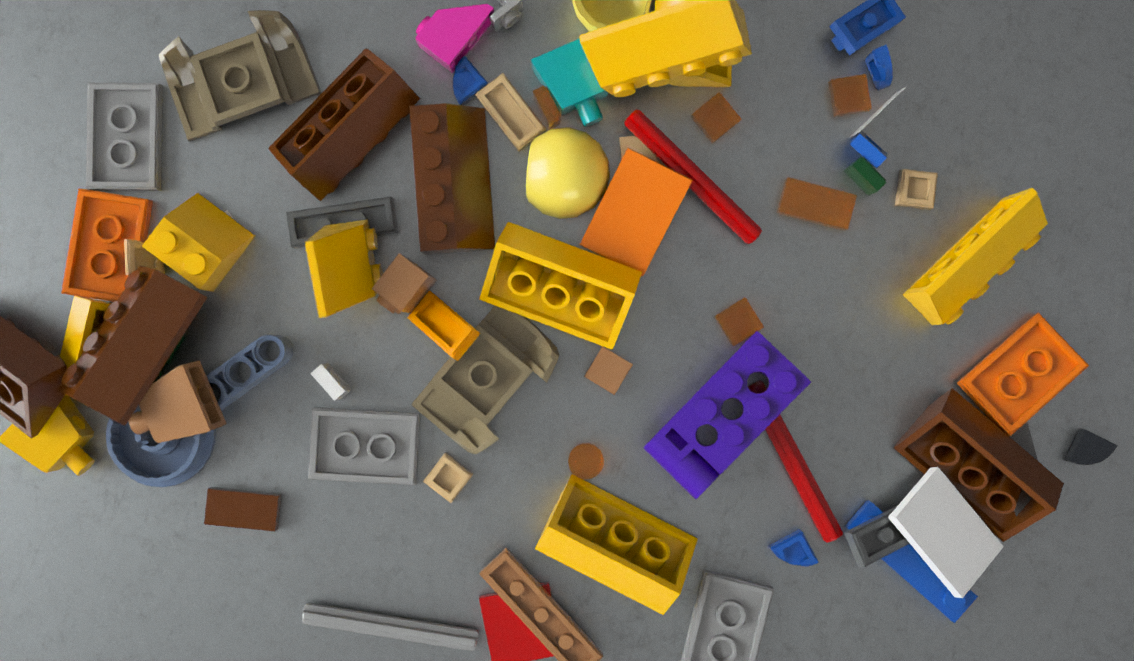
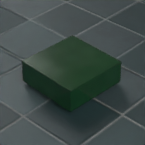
(865, 176)

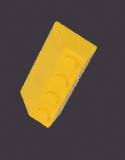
(667, 45)
(977, 257)
(559, 285)
(618, 545)

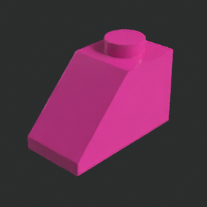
(453, 32)

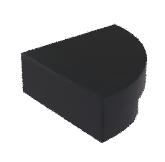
(1089, 448)

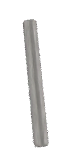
(390, 626)

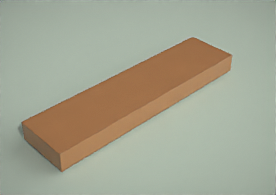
(538, 610)

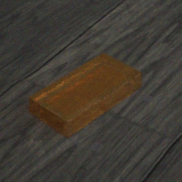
(816, 204)

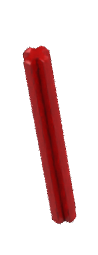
(701, 184)
(801, 475)

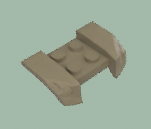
(238, 75)
(475, 388)

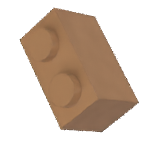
(403, 285)

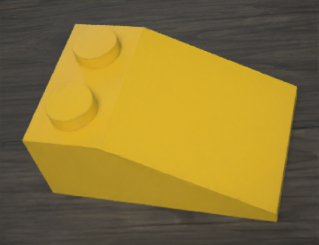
(343, 265)

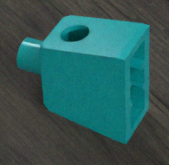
(570, 81)

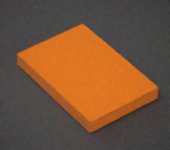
(635, 211)
(97, 243)
(1022, 374)

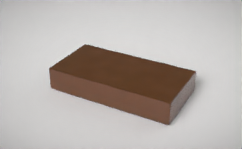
(242, 509)

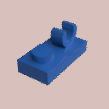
(865, 24)

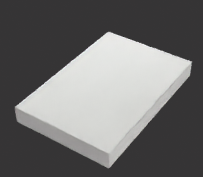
(946, 532)

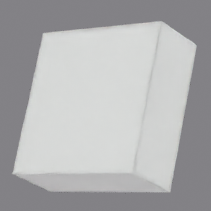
(331, 381)

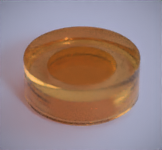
(585, 460)

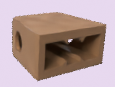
(178, 406)

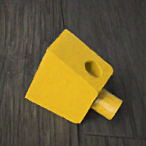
(57, 443)

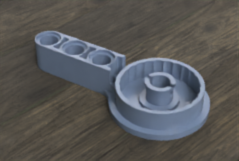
(183, 458)

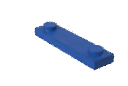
(916, 571)

